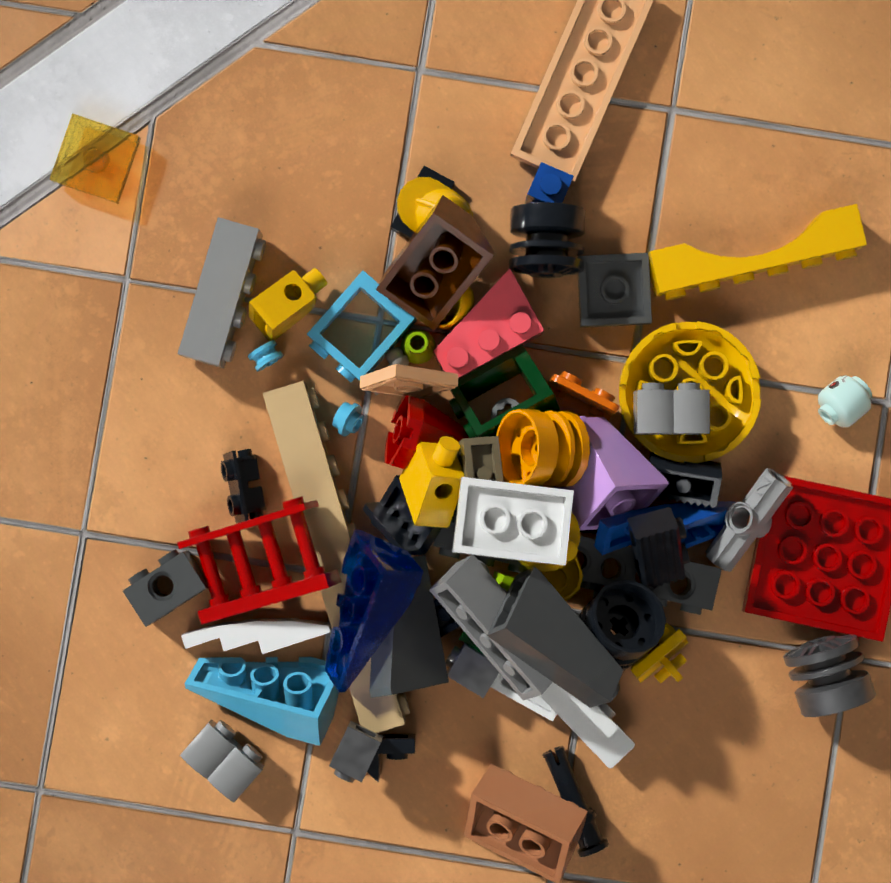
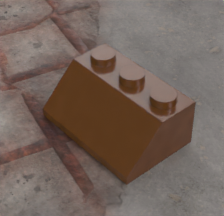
(437, 264)

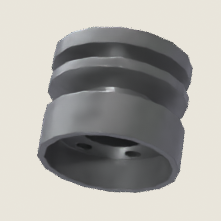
(830, 681)

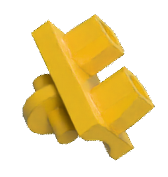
(669, 645)

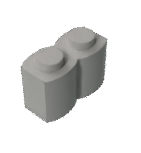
(671, 411)
(223, 759)

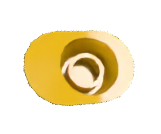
(419, 198)

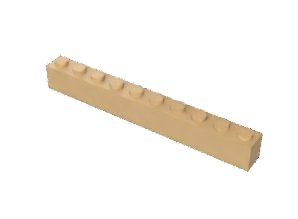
(312, 476)

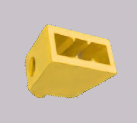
(276, 313)
(433, 482)

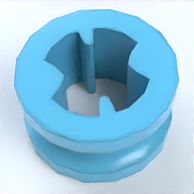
(265, 355)

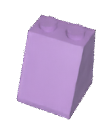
(615, 477)

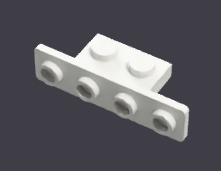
(591, 725)

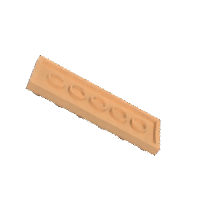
(580, 83)

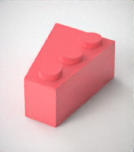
(490, 329)

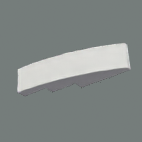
(269, 632)

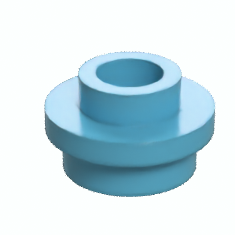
(348, 418)

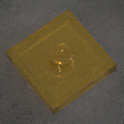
(95, 158)

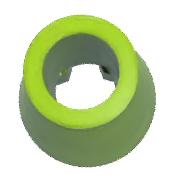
(422, 355)

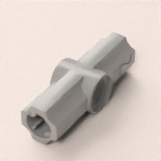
(761, 505)

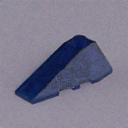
(375, 596)

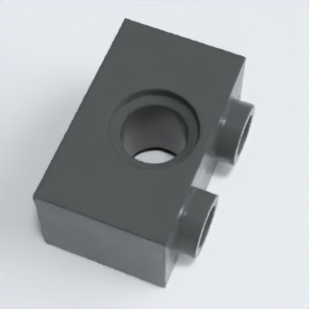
(150, 602)

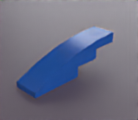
(699, 521)

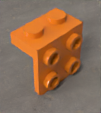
(579, 400)

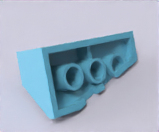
(282, 696)

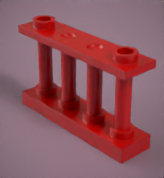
(283, 586)

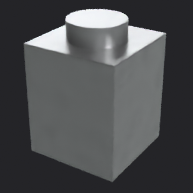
(471, 669)
(355, 752)

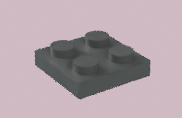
(615, 290)

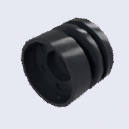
(547, 236)
(632, 614)

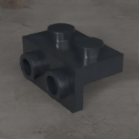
(395, 521)

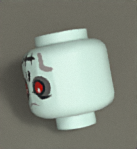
(844, 401)

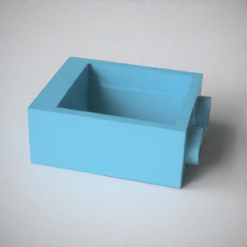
(323, 347)

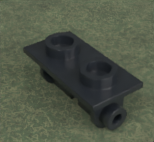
(238, 473)

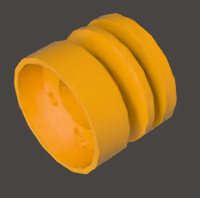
(543, 447)

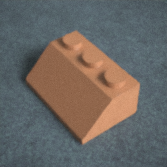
(524, 823)

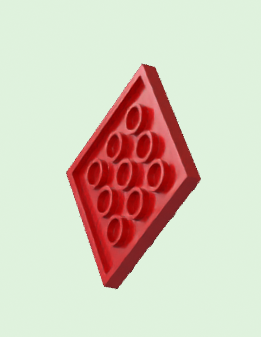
(825, 561)

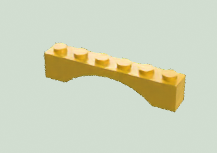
(683, 267)

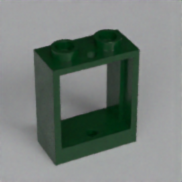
(493, 374)

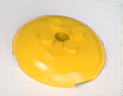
(695, 355)

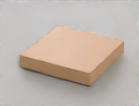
(409, 381)

